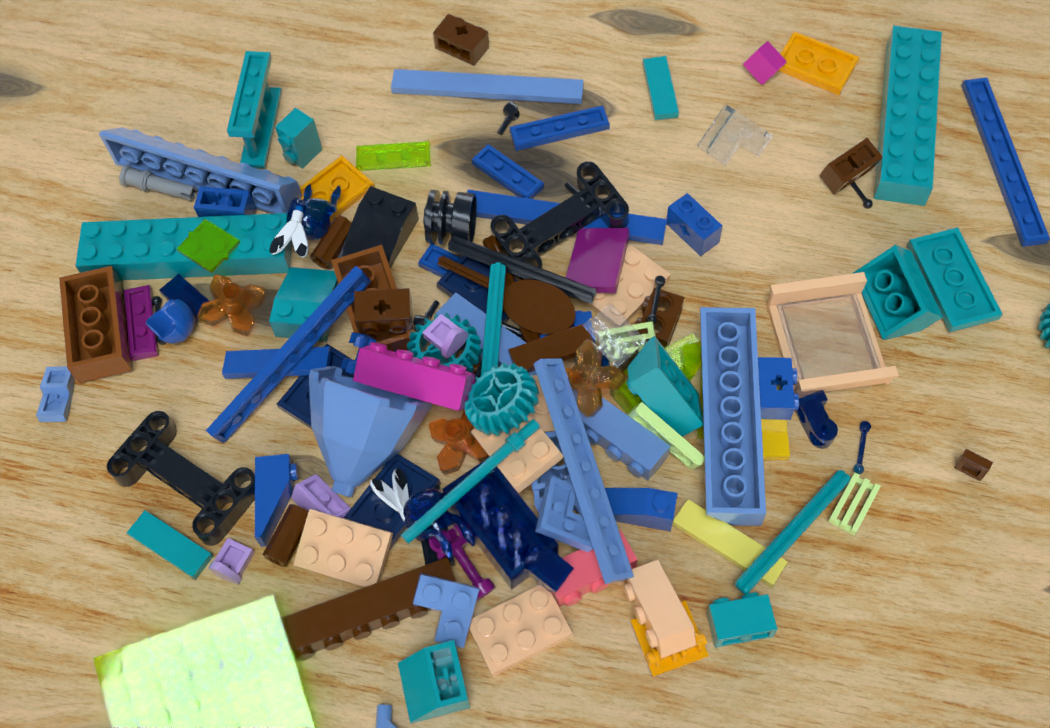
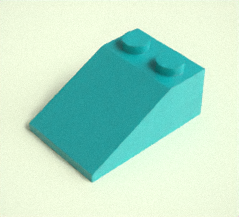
(298, 298)

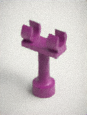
(485, 585)

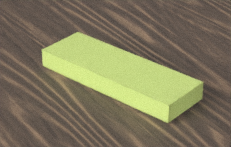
(678, 445)

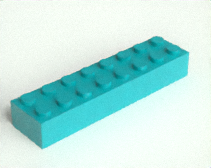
(908, 116)
(149, 246)

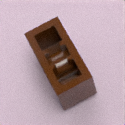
(461, 39)
(371, 304)

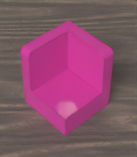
(764, 62)

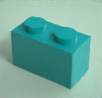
(298, 138)
(741, 619)

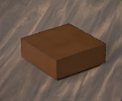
(973, 464)

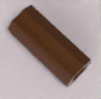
(331, 243)
(286, 536)

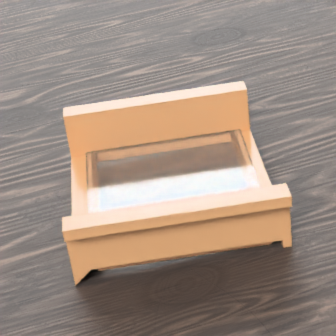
(827, 334)

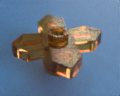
(231, 303)
(589, 378)
(458, 442)

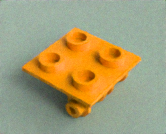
(662, 665)

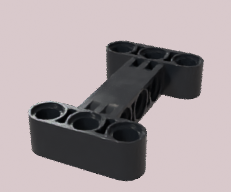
(564, 218)
(183, 477)

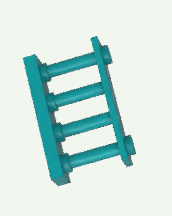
(254, 109)

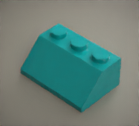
(898, 294)
(665, 388)

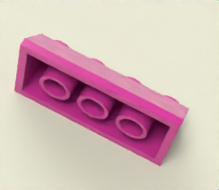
(413, 376)

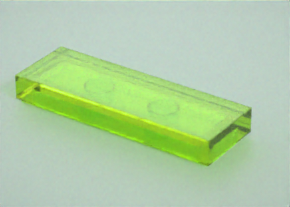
(393, 156)

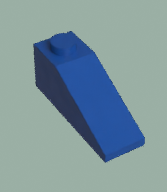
(273, 490)
(643, 507)

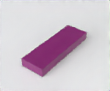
(140, 337)

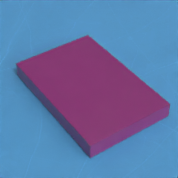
(599, 258)

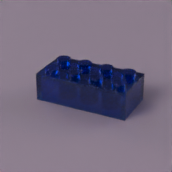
(500, 523)

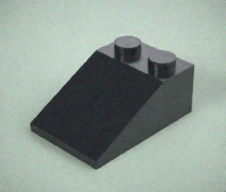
(381, 221)

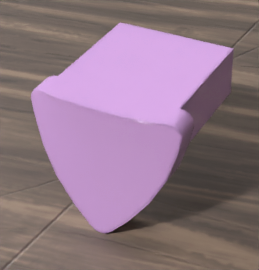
(445, 335)
(231, 561)

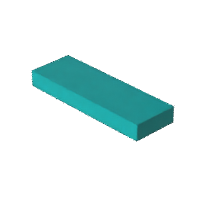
(660, 88)
(170, 544)

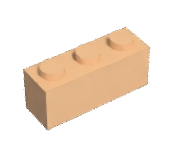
(659, 609)

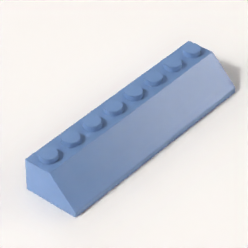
(198, 168)
(732, 416)

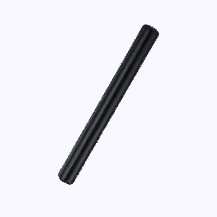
(522, 268)

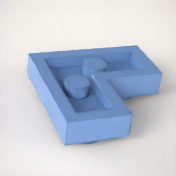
(557, 516)
(453, 600)

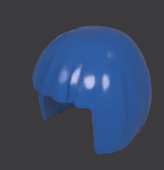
(172, 322)

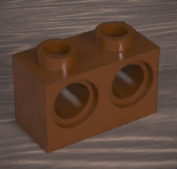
(850, 166)
(667, 319)

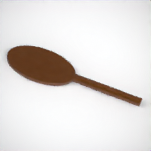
(527, 302)

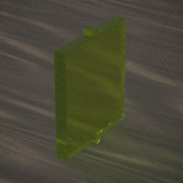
(208, 245)

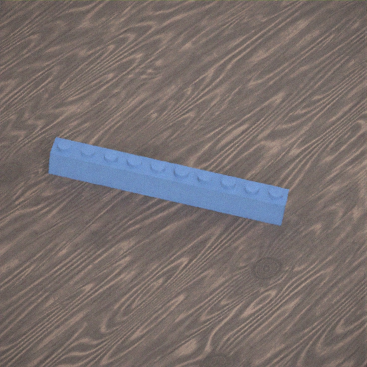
(609, 428)

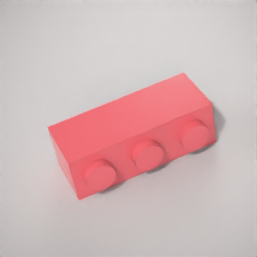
(586, 575)

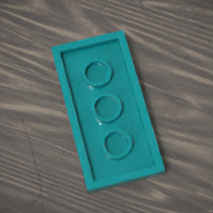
(954, 279)

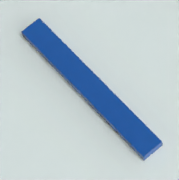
(1005, 163)
(525, 210)
(288, 356)

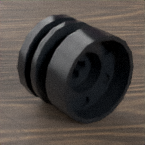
(447, 218)

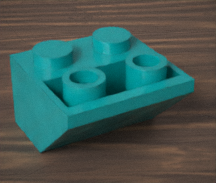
(433, 682)

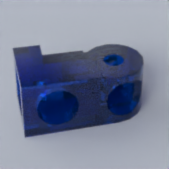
(815, 420)

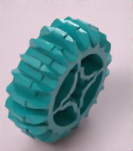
(467, 358)
(501, 399)

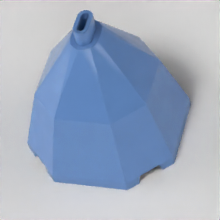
(359, 425)

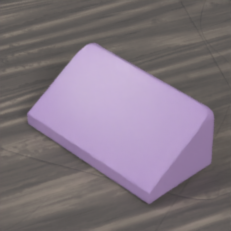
(317, 495)

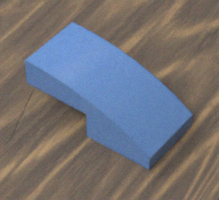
(57, 395)

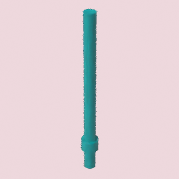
(513, 443)

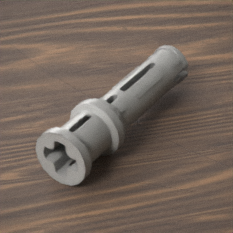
(147, 181)

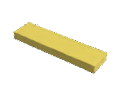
(724, 540)

